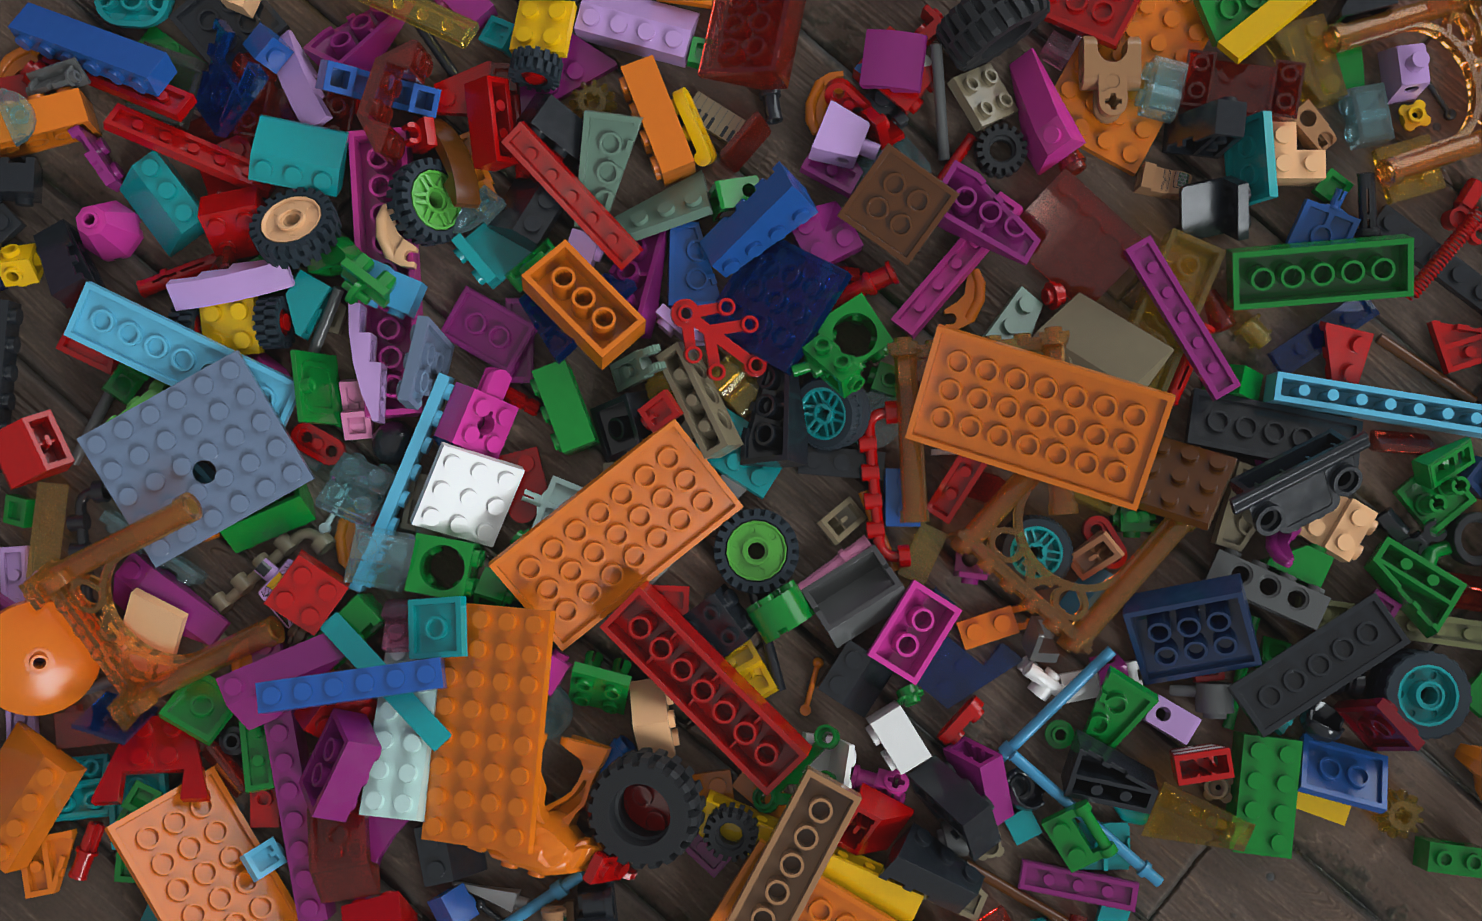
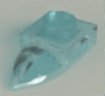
(489, 208)

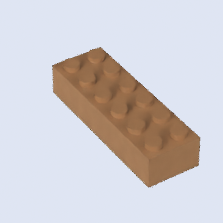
(797, 850)

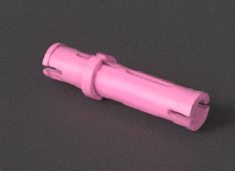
(843, 556)

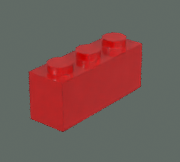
(489, 122)

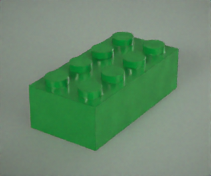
(1266, 790)

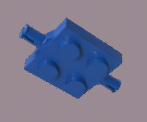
(1323, 221)

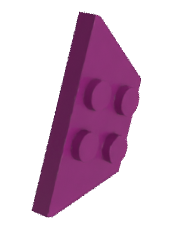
(580, 66)

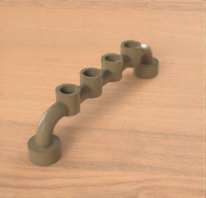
(285, 546)

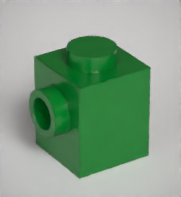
(883, 379)
(491, 590)

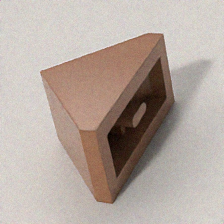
(1095, 555)

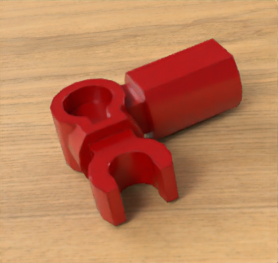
(1463, 205)

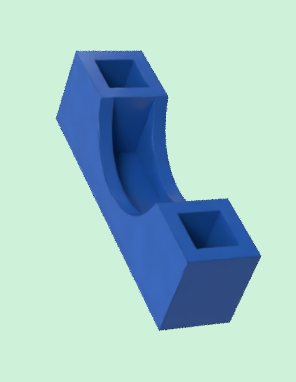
(352, 82)

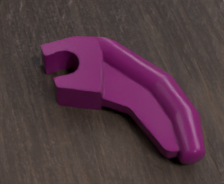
(1279, 549)

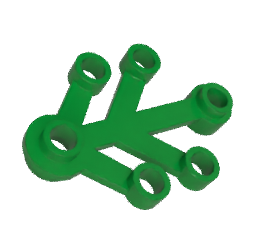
(779, 798)

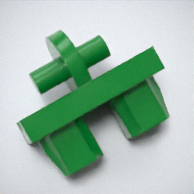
(362, 285)

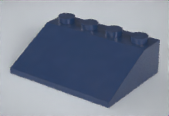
(1192, 629)

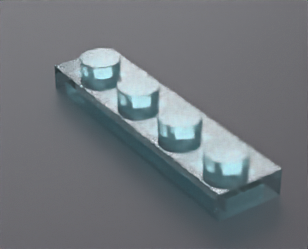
(186, 571)

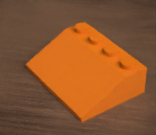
(33, 792)

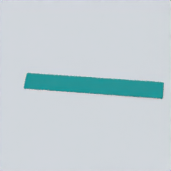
(407, 705)

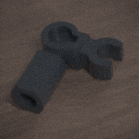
(1399, 531)

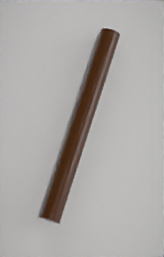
(1425, 369)
(1019, 895)

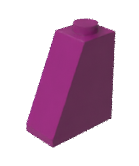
(985, 772)

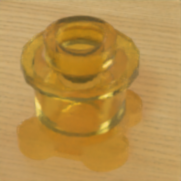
(1254, 332)

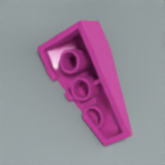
(1042, 114)

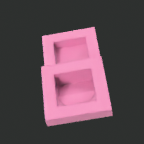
(353, 417)

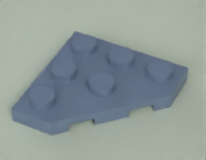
(427, 357)

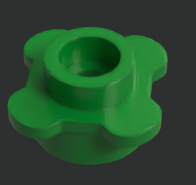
(909, 695)

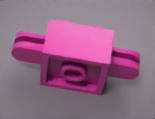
(470, 407)

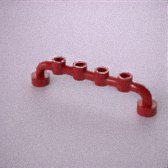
(873, 500)

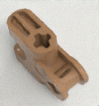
(1109, 79)

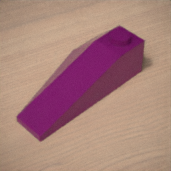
(357, 40)
(984, 218)
(647, 274)
(137, 571)
(303, 659)

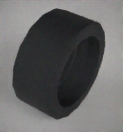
(1454, 533)

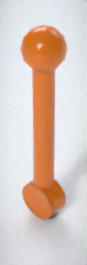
(805, 709)

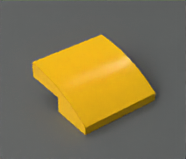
(752, 668)

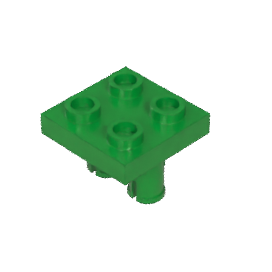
(1442, 502)
(599, 686)

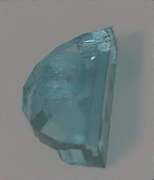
(17, 115)
(558, 713)

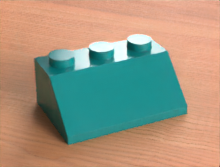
(298, 155)
(163, 202)

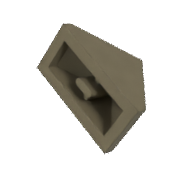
(841, 521)

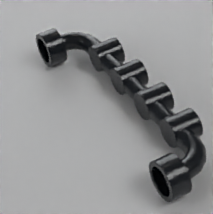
(81, 523)

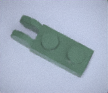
(636, 368)

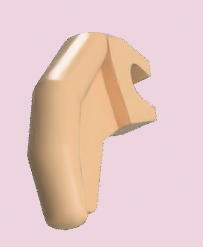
(391, 242)

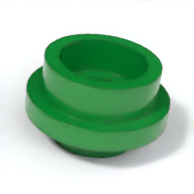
(1051, 729)

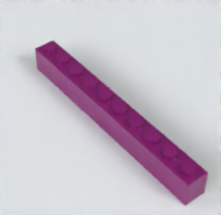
(288, 760)

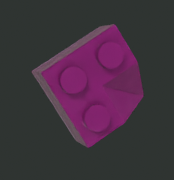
(827, 235)

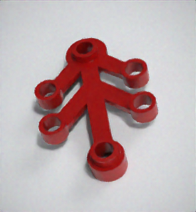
(714, 336)

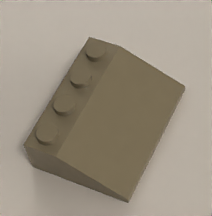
(1108, 342)

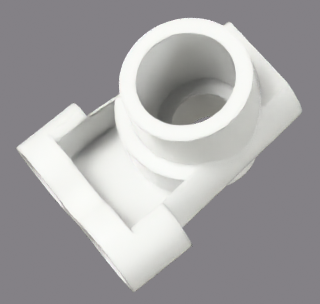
(1043, 682)

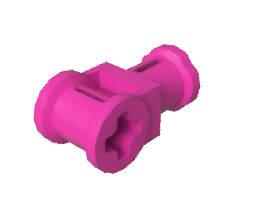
(882, 781)

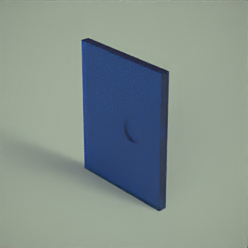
(98, 721)

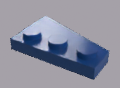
(689, 267)

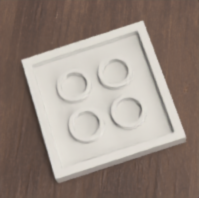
(467, 494)

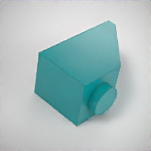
(307, 303)

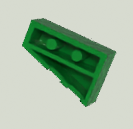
(1415, 583)

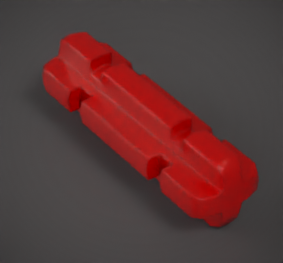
(521, 401)

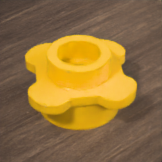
(1408, 121)

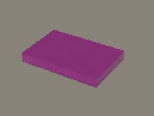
(488, 330)

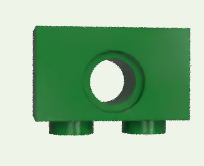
(1448, 856)

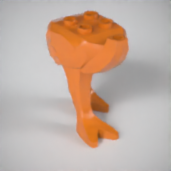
(558, 840)

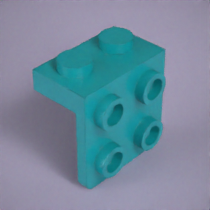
(489, 254)

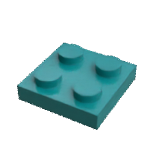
(437, 627)

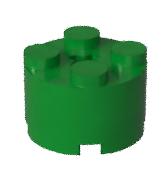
(780, 611)

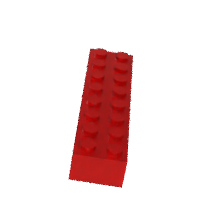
(706, 687)

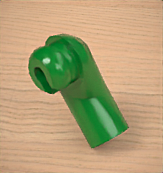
(1436, 551)

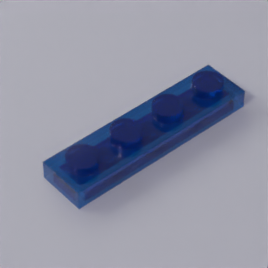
(1309, 341)

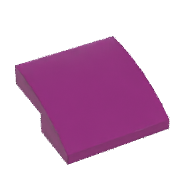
(893, 60)

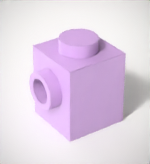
(585, 246)

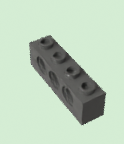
(1313, 599)

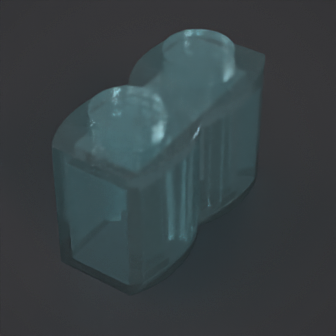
(1161, 89)

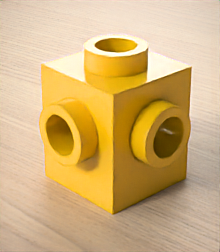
(20, 265)

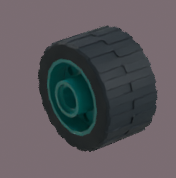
(1425, 689)

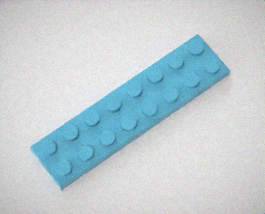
(161, 345)

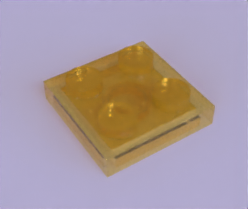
(1413, 186)

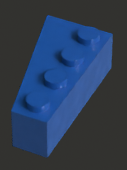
(759, 222)

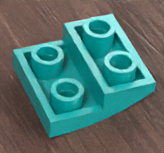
(79, 803)

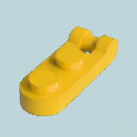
(693, 127)

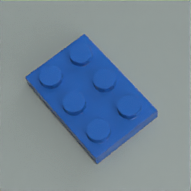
(1344, 774)

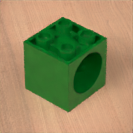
(859, 312)
(421, 579)

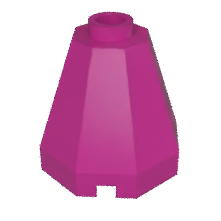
(109, 230)

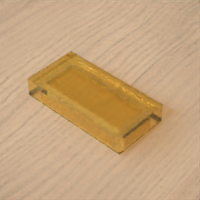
(924, 552)

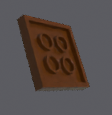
(898, 204)
(1186, 483)

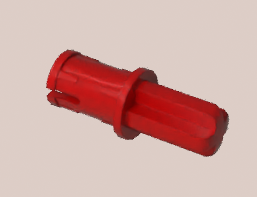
(87, 851)

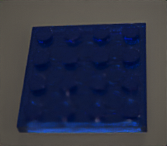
(788, 296)

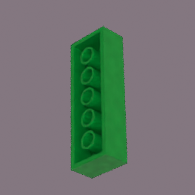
(1320, 272)

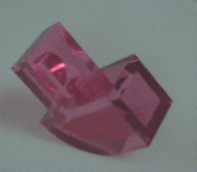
(396, 625)

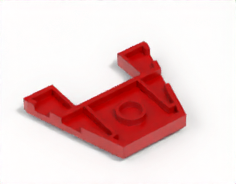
(155, 750)

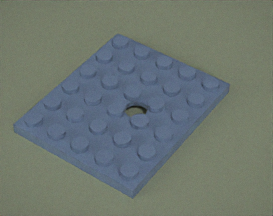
(209, 416)

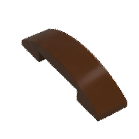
(462, 180)

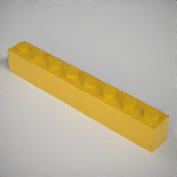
(849, 871)

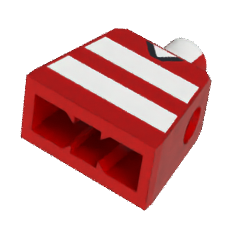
(1197, 765)

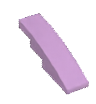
(299, 83)
(228, 285)
(369, 373)

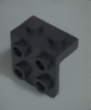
(1215, 208)
(722, 621)

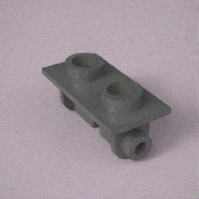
(55, 76)

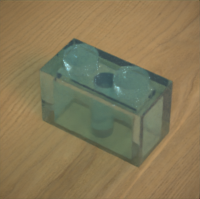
(1366, 116)

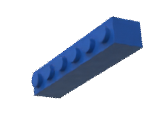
(94, 48)
(350, 685)

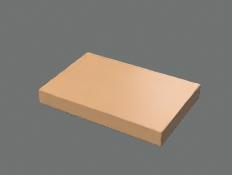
(154, 624)

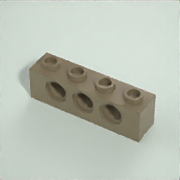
(700, 403)

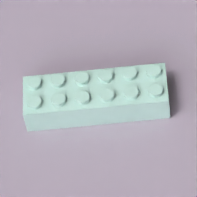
(401, 774)

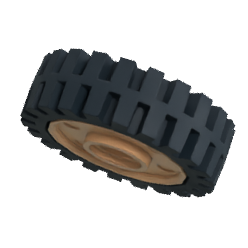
(295, 228)

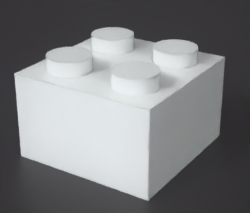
(898, 737)

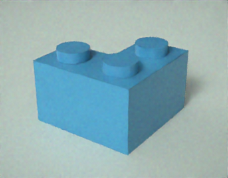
(406, 294)

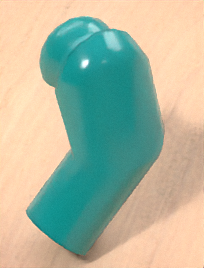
(1132, 816)

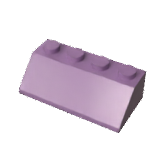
(638, 28)

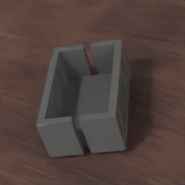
(855, 595)

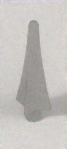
(504, 897)

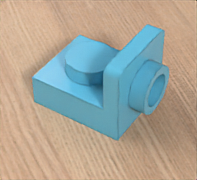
(264, 859)

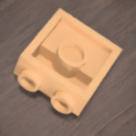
(1342, 529)

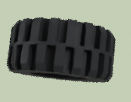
(986, 28)
(618, 830)

